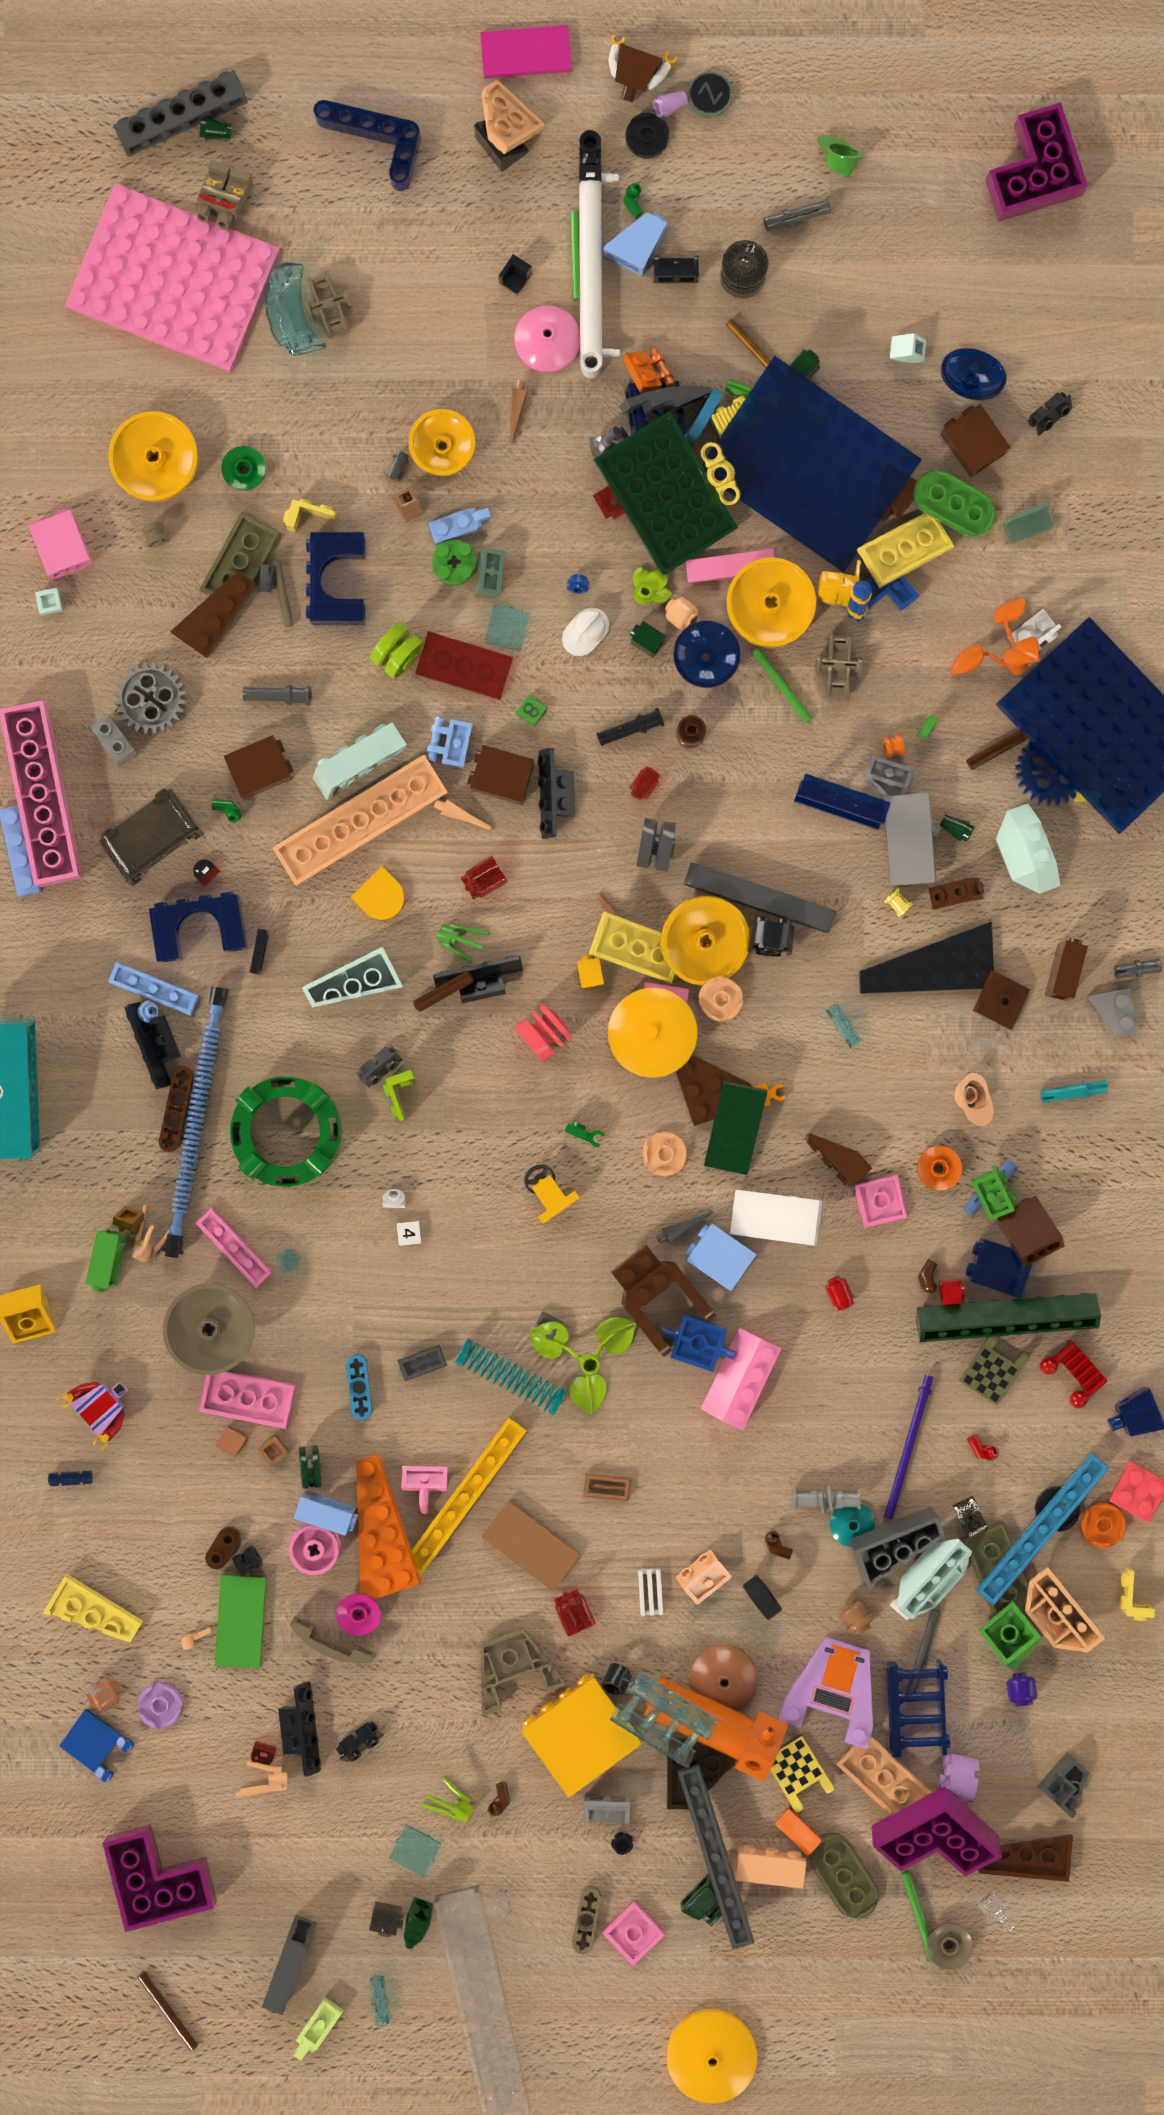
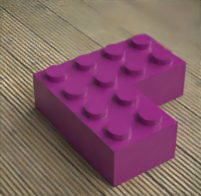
(1049, 169)
(937, 1825)
(148, 1891)

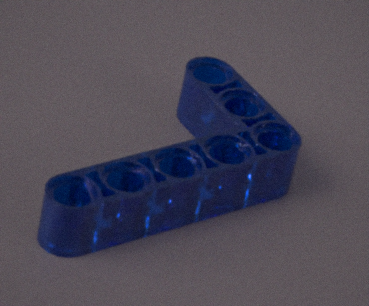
(377, 133)

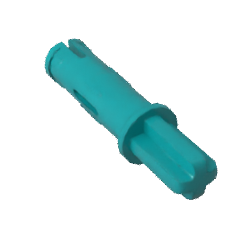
(1074, 1091)

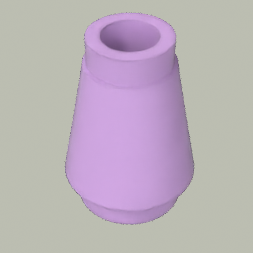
(669, 103)

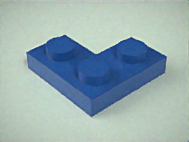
(898, 590)

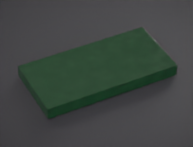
(735, 1127)

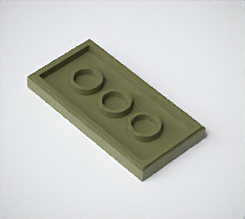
(243, 551)
(987, 1551)

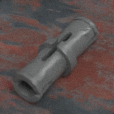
(1138, 968)

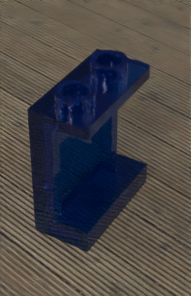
(997, 1268)

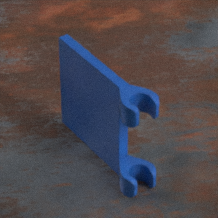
(92, 1741)

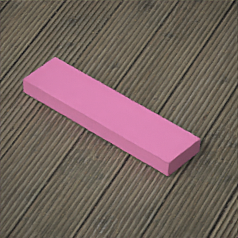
(721, 566)
(234, 1247)

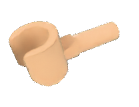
(188, 1639)

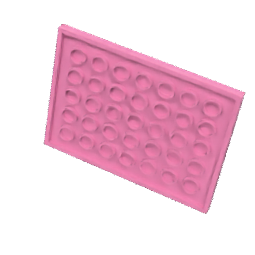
(172, 278)

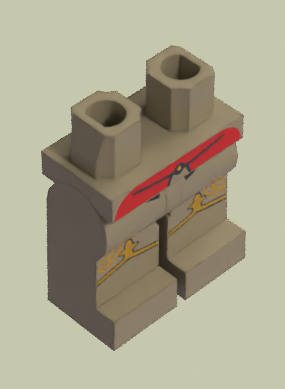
(223, 194)

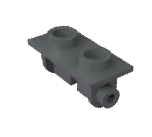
(372, 1073)

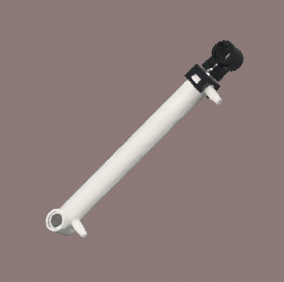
(591, 254)

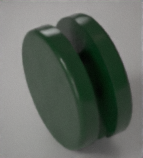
(310, 1468)

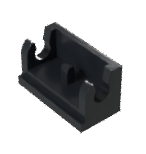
(676, 270)

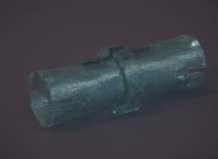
(843, 1025)
(379, 2001)

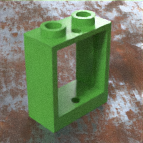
(105, 1260)

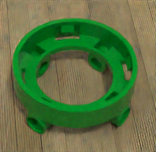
(253, 1099)

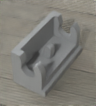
(607, 1809)

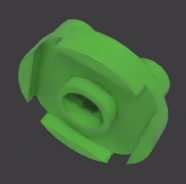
(445, 553)

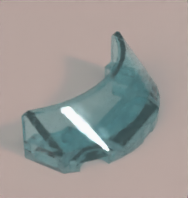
(286, 311)

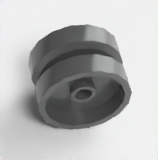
(655, 844)

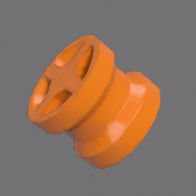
(893, 746)

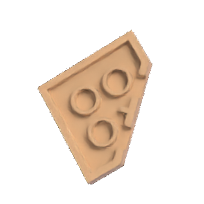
(507, 118)

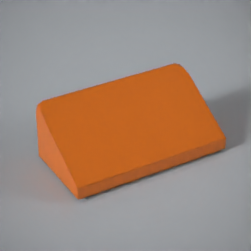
(799, 1831)

